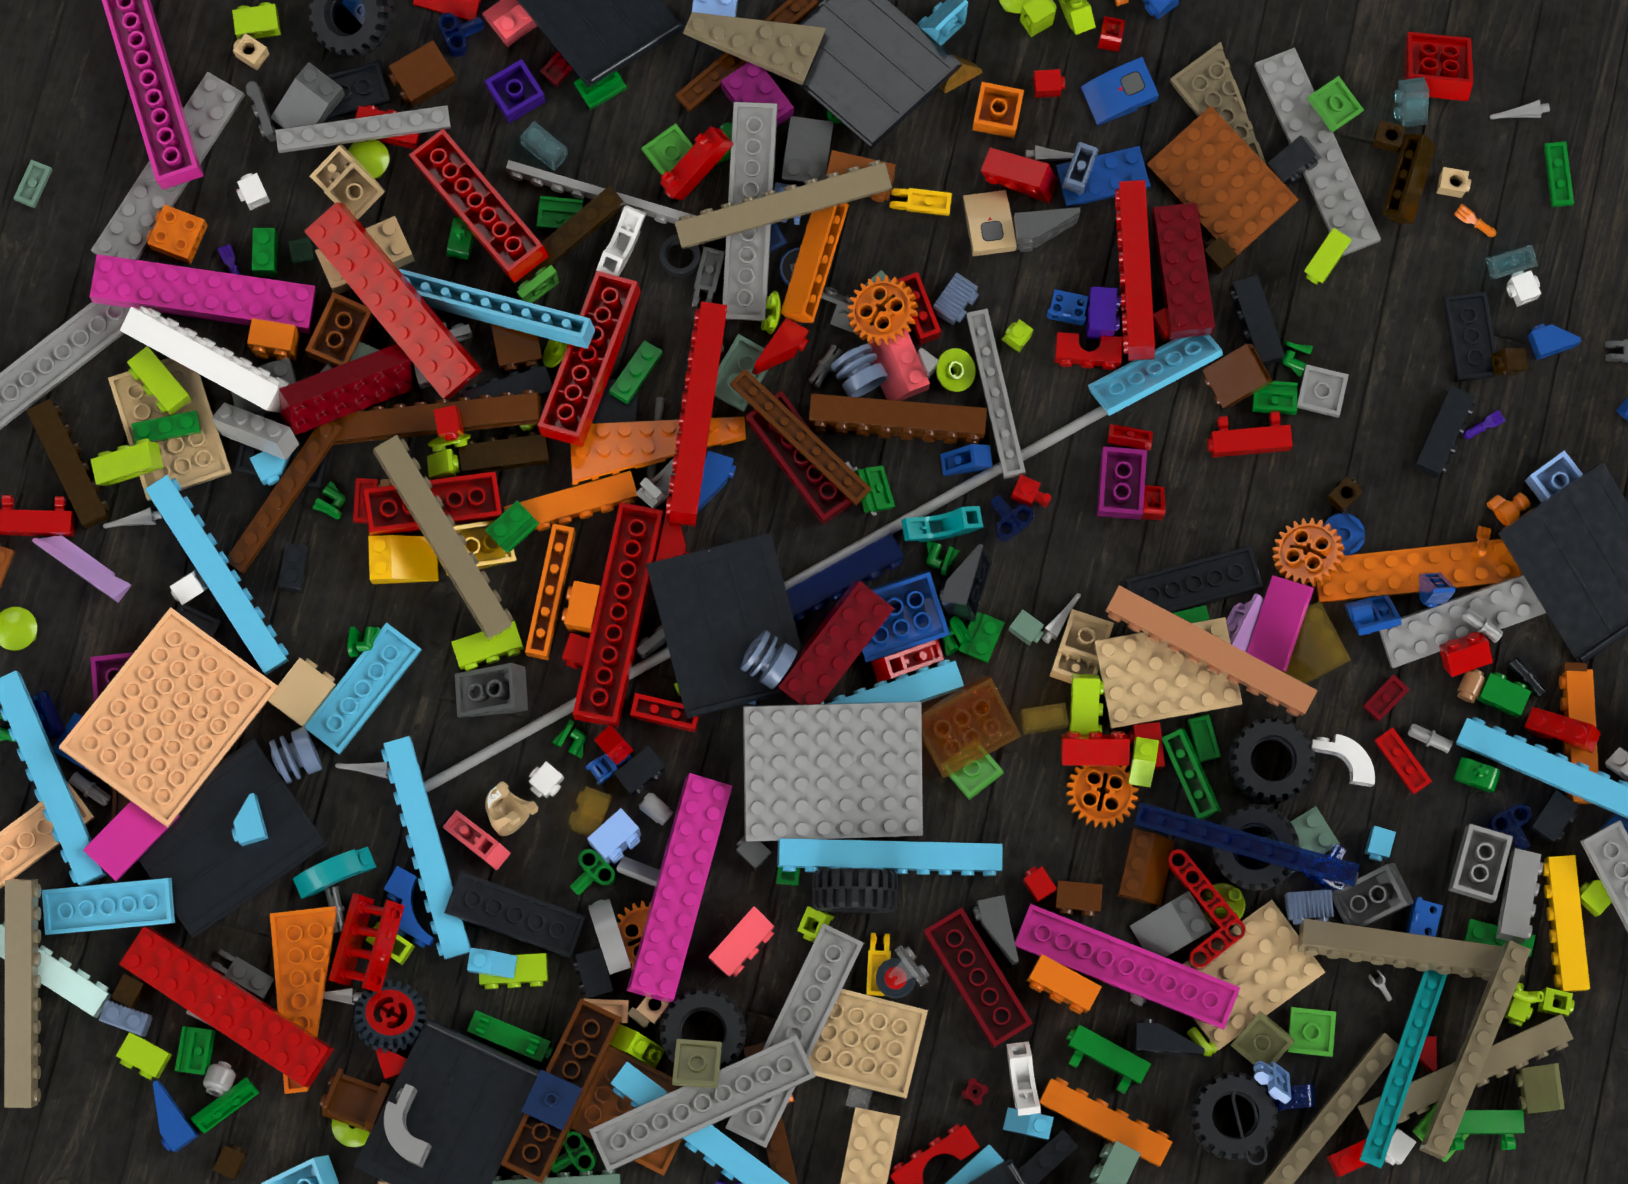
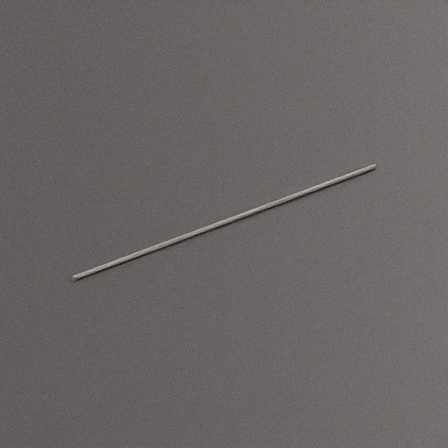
(663, 654)

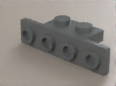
(840, 314)

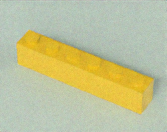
(1566, 924)

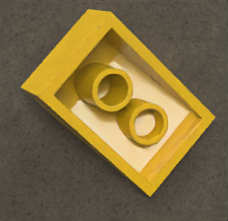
(483, 546)
(401, 559)

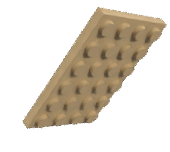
(187, 458)
(1154, 683)
(1264, 968)
(869, 1043)

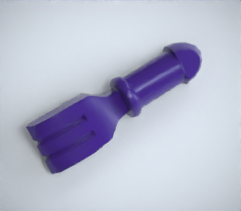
(229, 258)
(1490, 421)

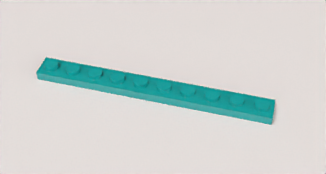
(1403, 1068)

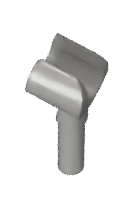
(1380, 983)

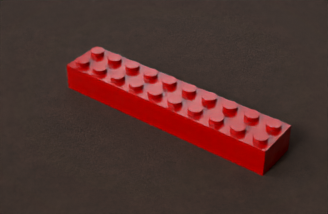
(393, 300)
(696, 420)
(618, 615)
(226, 1006)

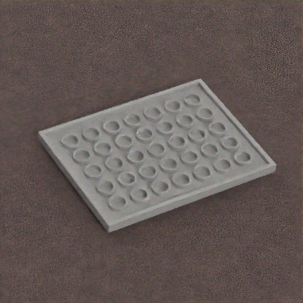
(832, 771)

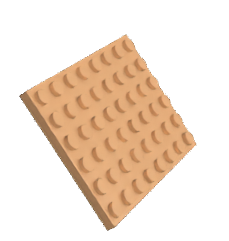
(168, 717)

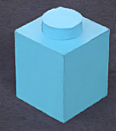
(1379, 843)

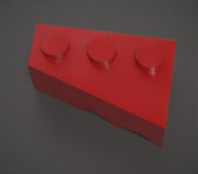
(1020, 174)

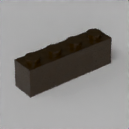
(1409, 178)
(504, 453)

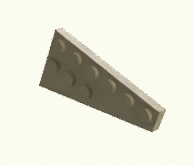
(767, 44)
(1211, 83)

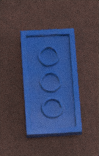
(1105, 176)

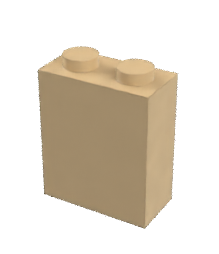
(302, 691)

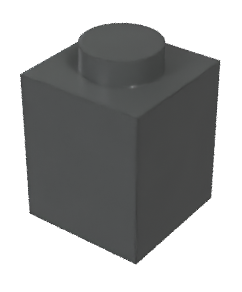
(753, 852)

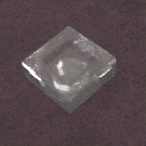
(858, 1097)

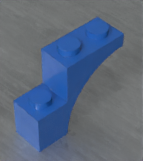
(401, 887)

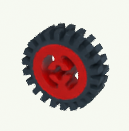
(385, 1032)

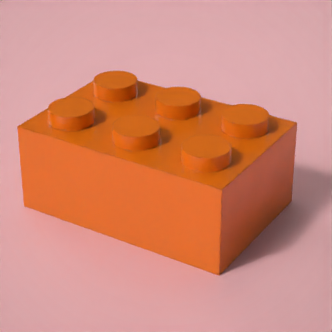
(1063, 984)

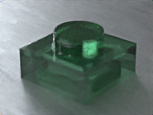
(301, 250)

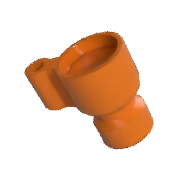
(1506, 510)

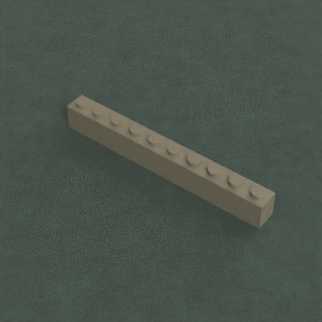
(783, 205)
(442, 537)
(1398, 949)
(21, 993)
(1475, 1050)
(1502, 1056)
(1333, 1112)

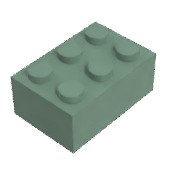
(1115, 1165)

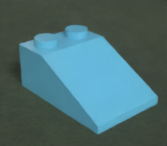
(945, 20)
(314, 1171)

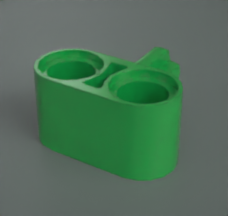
(460, 240)
(1477, 774)
(592, 872)
(573, 1156)

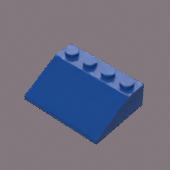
(914, 620)

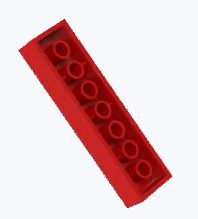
(479, 205)
(1135, 270)
(587, 371)

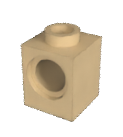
(254, 59)
(1446, 188)
(652, 1015)

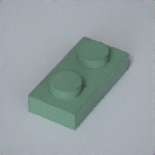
(33, 184)

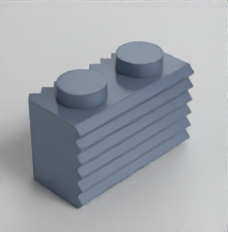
(1080, 168)
(955, 299)
(1309, 905)
(125, 1018)

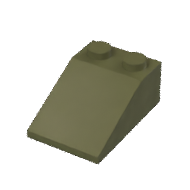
(1540, 1089)

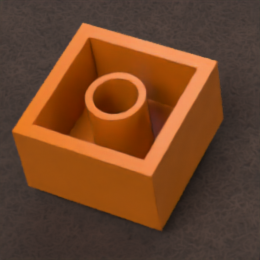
(998, 110)
(273, 339)
(581, 607)

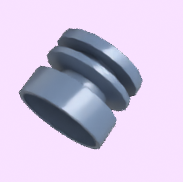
(858, 369)
(768, 659)
(295, 755)

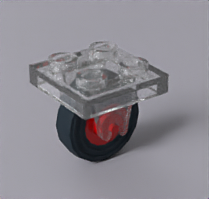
(898, 975)

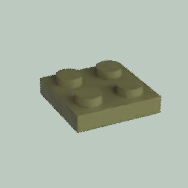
(1262, 1040)
(697, 1063)

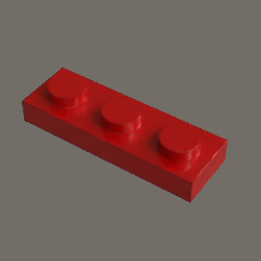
(1402, 761)

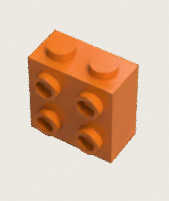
(176, 234)

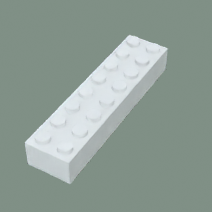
(204, 357)

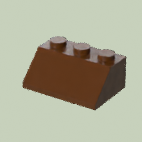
(1145, 867)

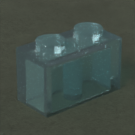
(1412, 102)
(544, 146)
(1511, 261)

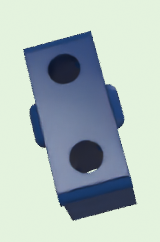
(1068, 307)
(1421, 918)

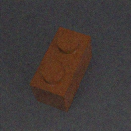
(1078, 897)

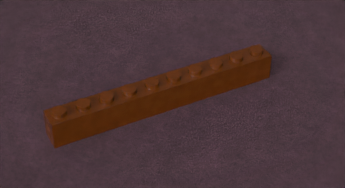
(420, 419)

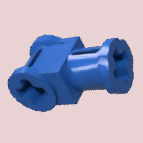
(606, 766)

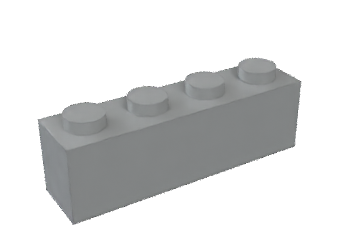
(255, 431)
(1519, 895)

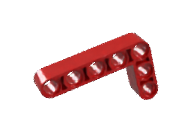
(1209, 907)

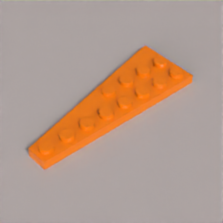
(640, 444)
(301, 967)

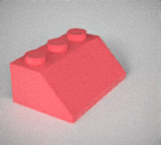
(509, 20)
(903, 368)
(742, 943)

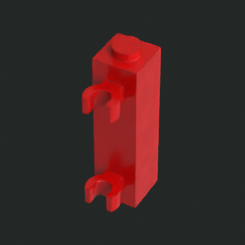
(696, 163)
(1250, 440)
(36, 521)

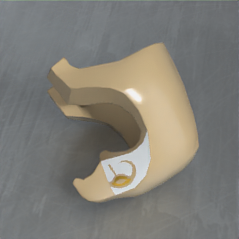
(506, 810)

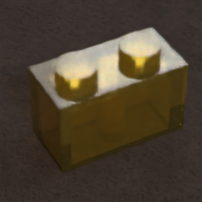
(1044, 718)
(590, 812)

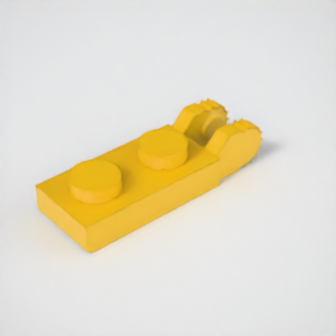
(922, 201)
(875, 959)

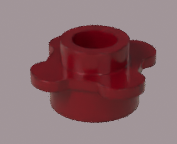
(973, 1085)

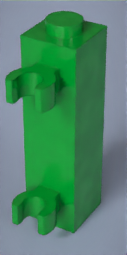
(510, 1037)
(1107, 1054)
(1490, 1122)

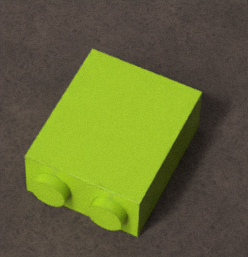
(1327, 256)

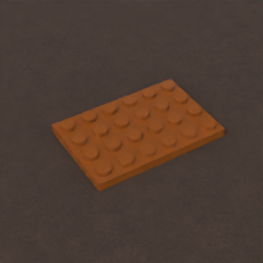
(1226, 179)
(605, 1105)

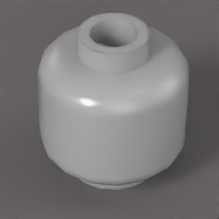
(219, 1078)

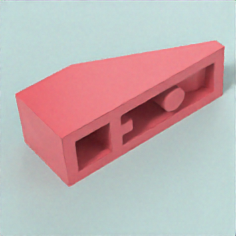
(476, 840)

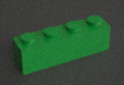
(1191, 774)

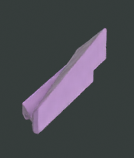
(84, 566)
(1243, 621)

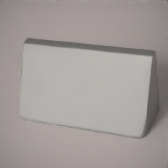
(928, 362)
(638, 871)

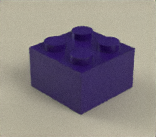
(515, 91)
(1101, 313)

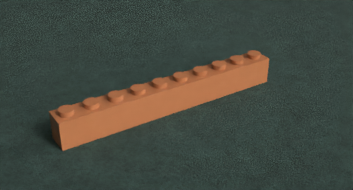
(1211, 651)

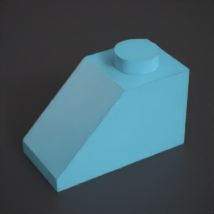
(269, 467)
(249, 823)
(491, 963)
(1031, 1125)

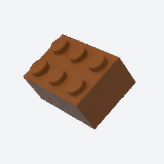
(840, 162)
(339, 331)

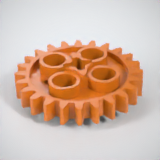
(867, 300)
(1316, 535)
(1082, 787)
(637, 918)

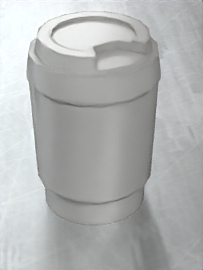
(655, 808)

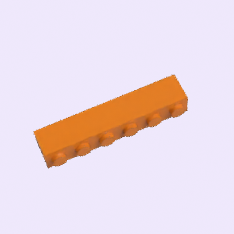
(813, 263)
(581, 500)
(550, 591)
(1579, 704)
(1105, 1122)

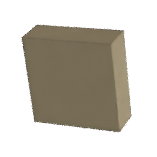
(639, 1018)

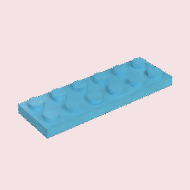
(1147, 376)
(362, 689)
(108, 906)

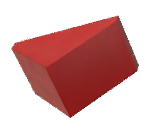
(1111, 34)
(1154, 503)
(1428, 1055)
(390, 1063)

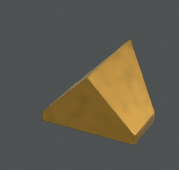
(965, 73)

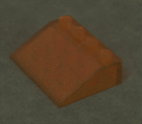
(966, 726)

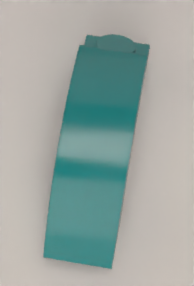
(943, 526)
(333, 870)

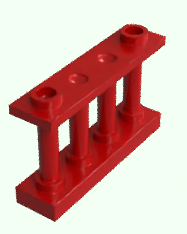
(352, 937)

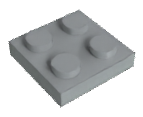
(1322, 391)

